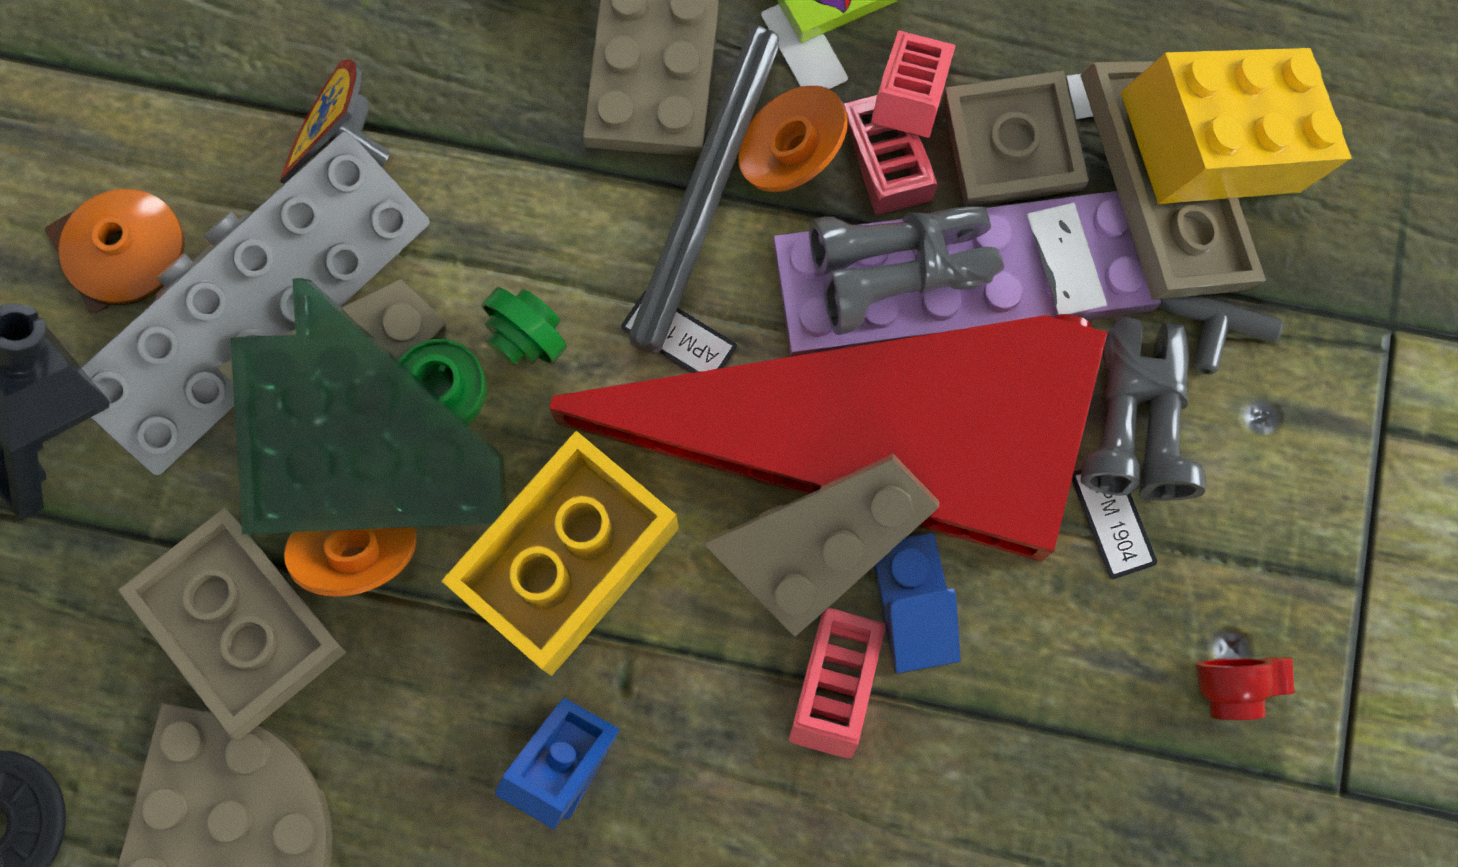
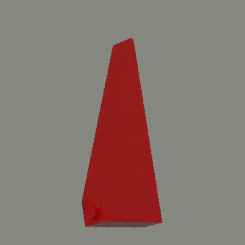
(971, 411)

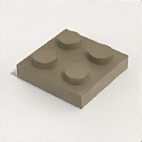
(1014, 139)

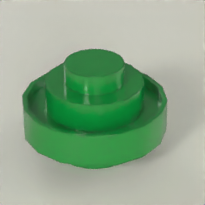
(522, 327)
(450, 373)

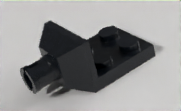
(39, 398)

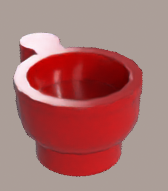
(1242, 685)

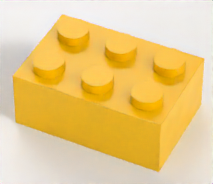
(1234, 124)
(563, 553)

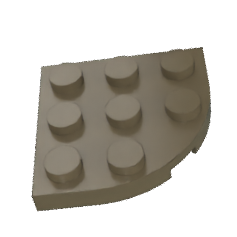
(224, 800)

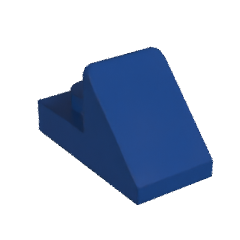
(917, 606)
(557, 764)

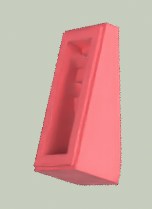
(913, 84)
(896, 193)
(822, 734)

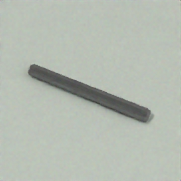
(704, 191)

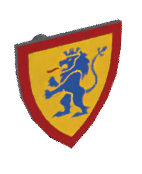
(334, 111)

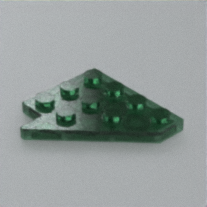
(349, 434)

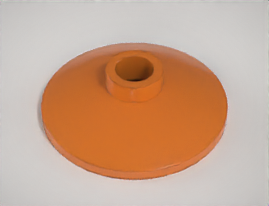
(793, 138)
(130, 267)
(348, 559)

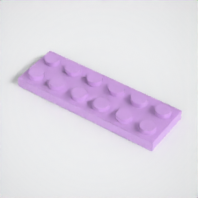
(1012, 295)

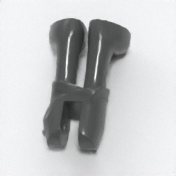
(853, 290)
(1139, 381)

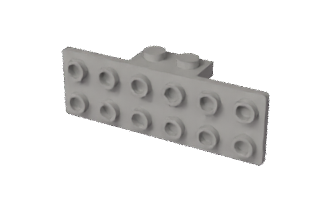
(325, 224)

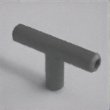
(1217, 320)

